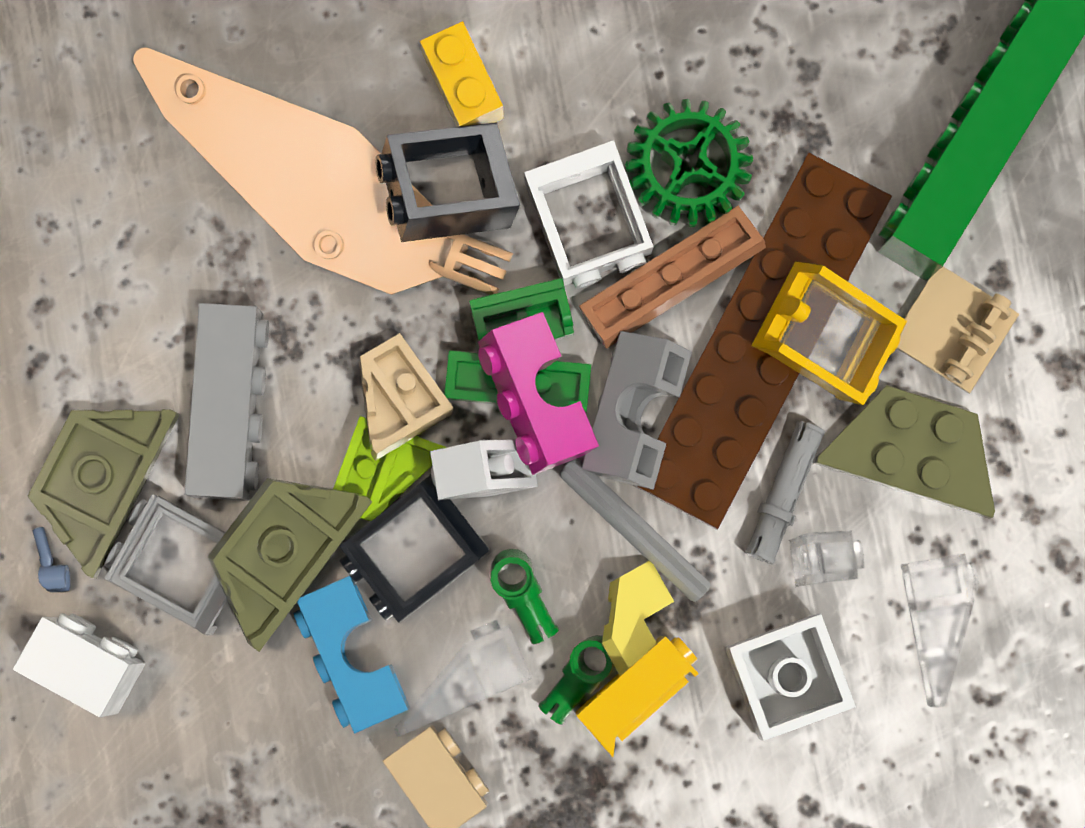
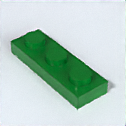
(557, 384)

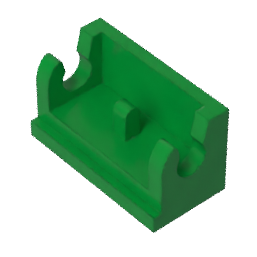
(513, 305)

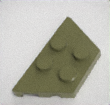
(916, 450)
(97, 477)
(280, 549)

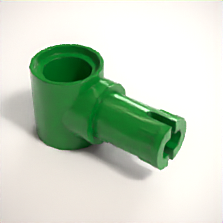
(524, 595)
(576, 681)

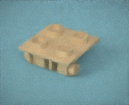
(956, 328)

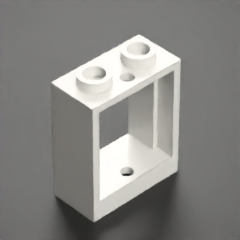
(576, 169)

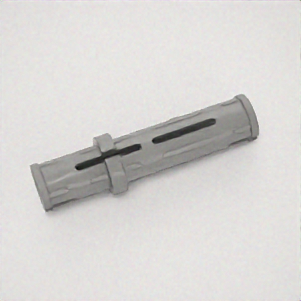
(782, 499)

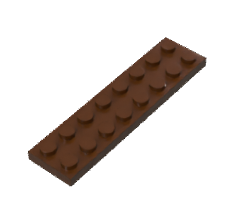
(736, 386)

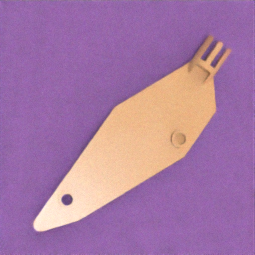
(307, 179)

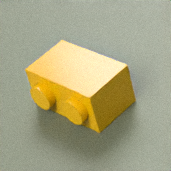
(461, 77)

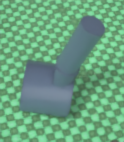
(51, 577)

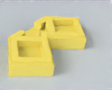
(632, 600)

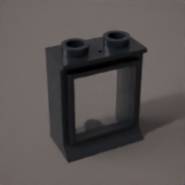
(412, 551)

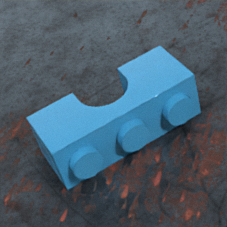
(330, 618)

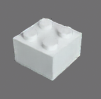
(80, 665)
(790, 677)

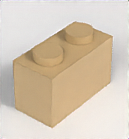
(436, 780)

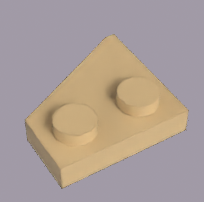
(398, 396)

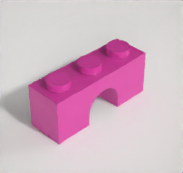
(543, 432)

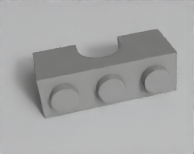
(638, 373)

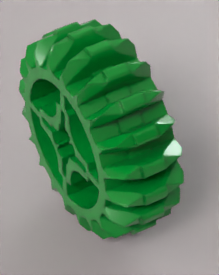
(671, 150)

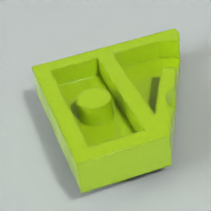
(386, 477)

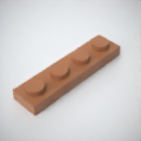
(672, 276)

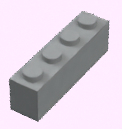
(225, 402)

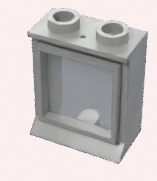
(169, 563)

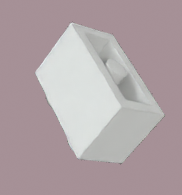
(479, 470)

